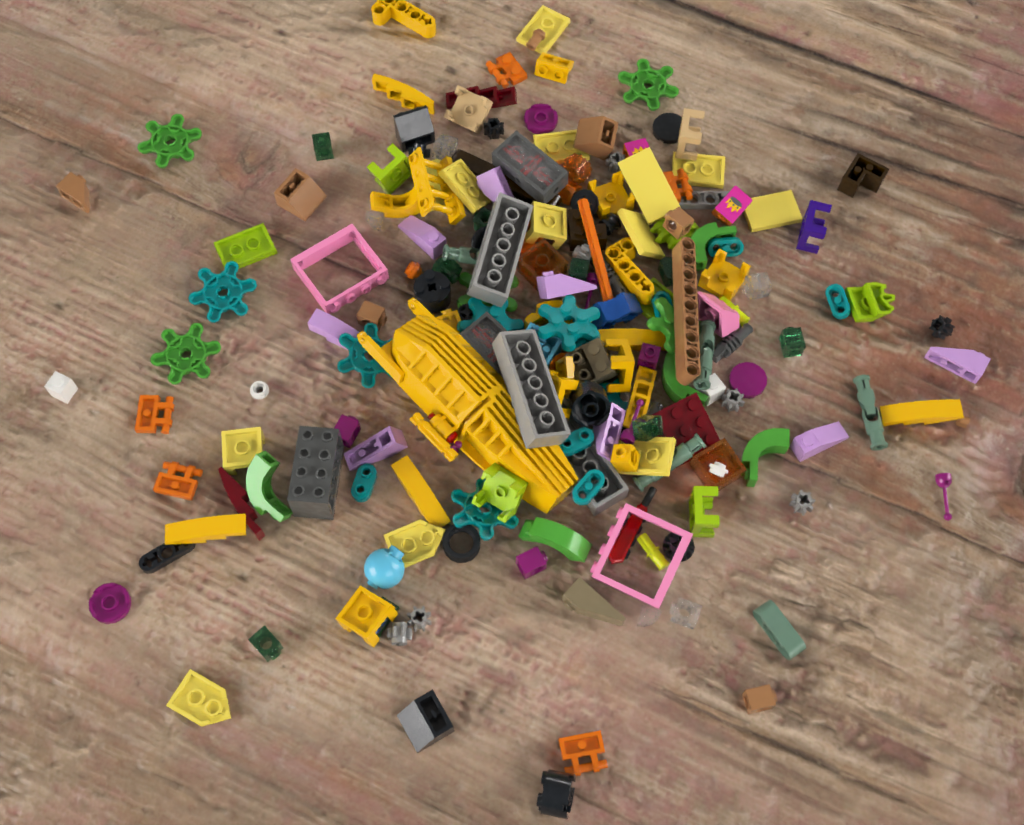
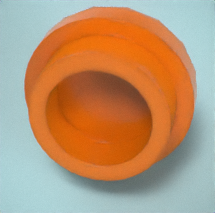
(413, 270)

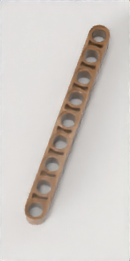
(685, 312)

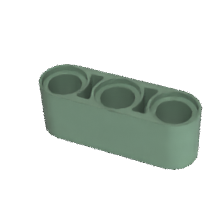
(779, 630)

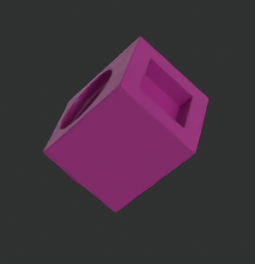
(649, 356)
(349, 429)
(531, 562)

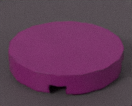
(540, 119)
(748, 379)
(110, 603)

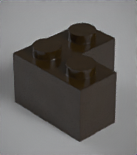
(864, 173)
(577, 233)

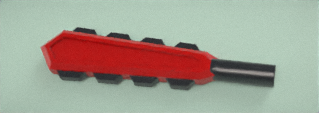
(631, 528)

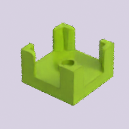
(394, 173)
(501, 490)
(699, 523)

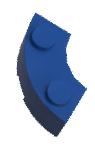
(621, 308)

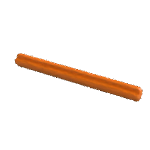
(595, 249)

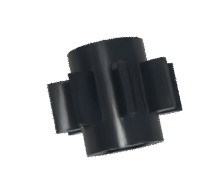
(494, 128)
(426, 152)
(941, 327)

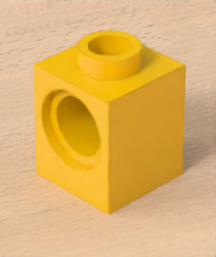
(625, 458)

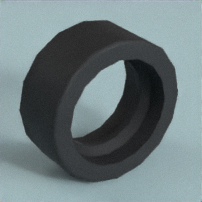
(461, 557)

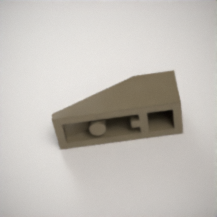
(588, 602)

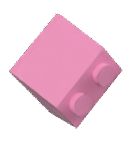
(717, 311)

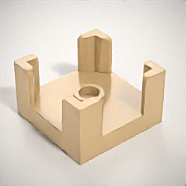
(469, 110)
(689, 134)

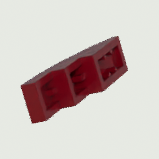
(500, 97)
(239, 499)

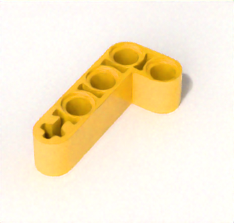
(405, 14)
(636, 282)

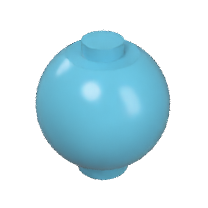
(384, 568)

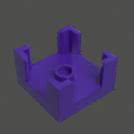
(812, 226)

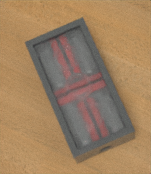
(530, 167)
(481, 335)

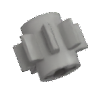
(613, 160)
(582, 252)
(732, 400)
(806, 498)
(419, 612)
(399, 633)

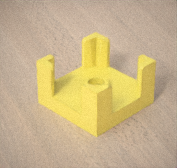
(548, 223)
(240, 447)

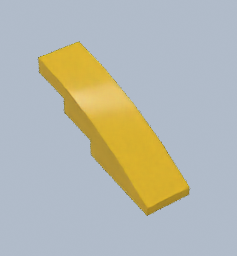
(399, 91)
(635, 337)
(642, 390)
(922, 411)
(420, 492)
(204, 529)

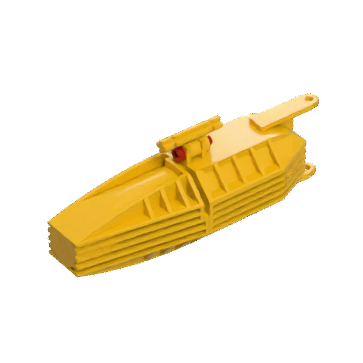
(467, 405)

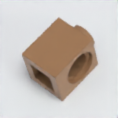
(678, 222)
(371, 314)
(759, 699)

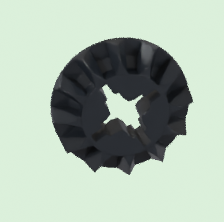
(590, 195)
(669, 549)

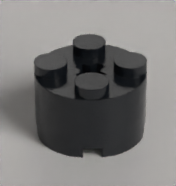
(433, 291)
(589, 404)
(556, 794)

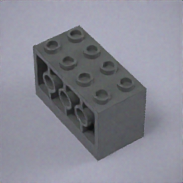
(316, 472)

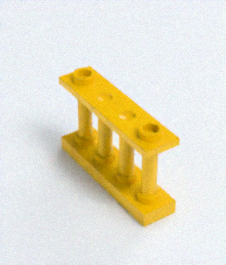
(453, 205)

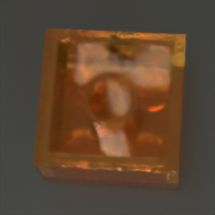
(539, 259)
(722, 453)

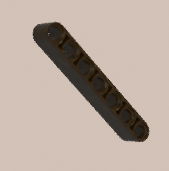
(480, 166)

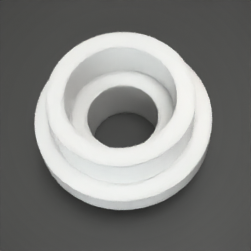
(259, 385)
(718, 469)

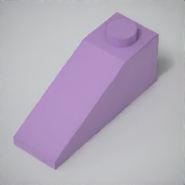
(493, 183)
(424, 235)
(558, 285)
(962, 362)
(609, 432)
(817, 440)
(376, 448)

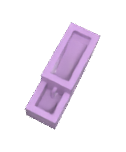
(330, 327)

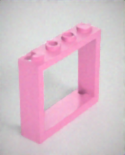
(326, 248)
(613, 534)

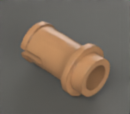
(538, 35)

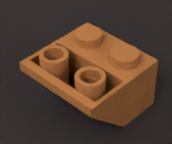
(596, 136)
(299, 195)

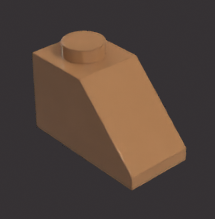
(75, 191)

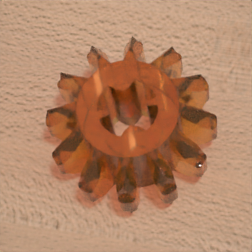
(577, 168)

